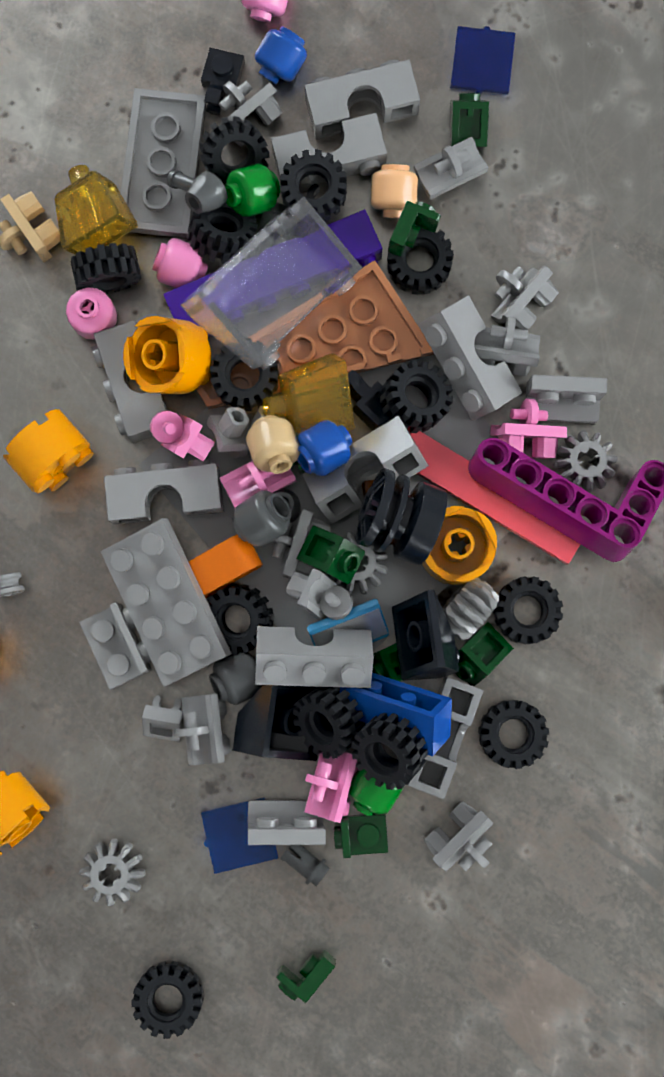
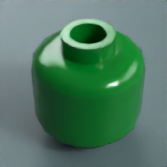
(252, 190)
(371, 798)

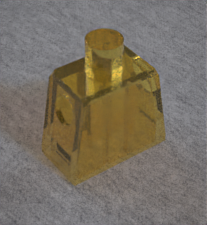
(91, 211)
(314, 394)

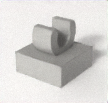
(162, 722)

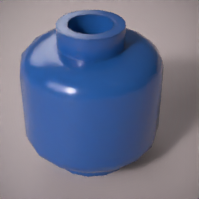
(280, 55)
(324, 448)

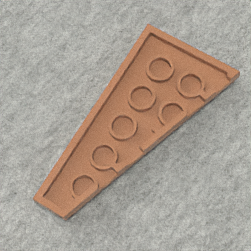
(361, 326)

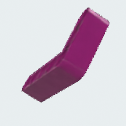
(572, 499)

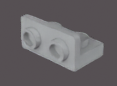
(568, 397)
(116, 645)
(283, 823)

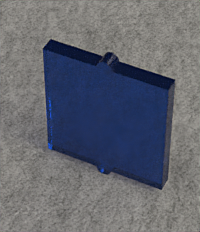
(483, 60)
(227, 838)

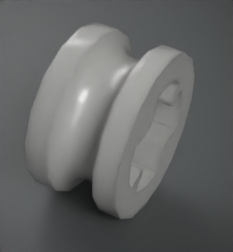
(10, 584)

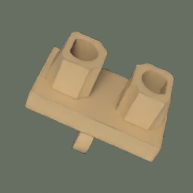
(22, 211)

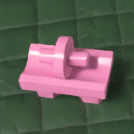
(180, 434)
(543, 436)
(249, 480)
(330, 787)

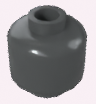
(262, 518)
(235, 678)

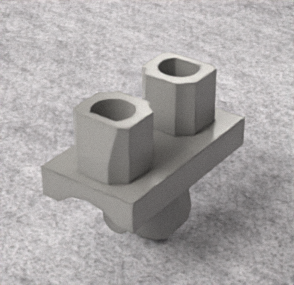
(261, 103)
(450, 168)
(533, 286)
(508, 344)
(232, 429)
(304, 526)
(320, 595)
(203, 729)
(448, 851)

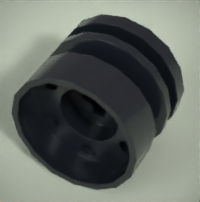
(408, 519)

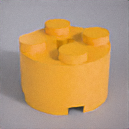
(168, 355)
(47, 452)
(477, 555)
(18, 808)

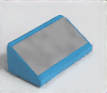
(362, 617)

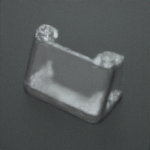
(272, 284)

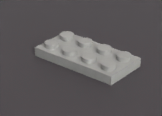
(161, 138)
(165, 602)

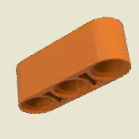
(225, 564)

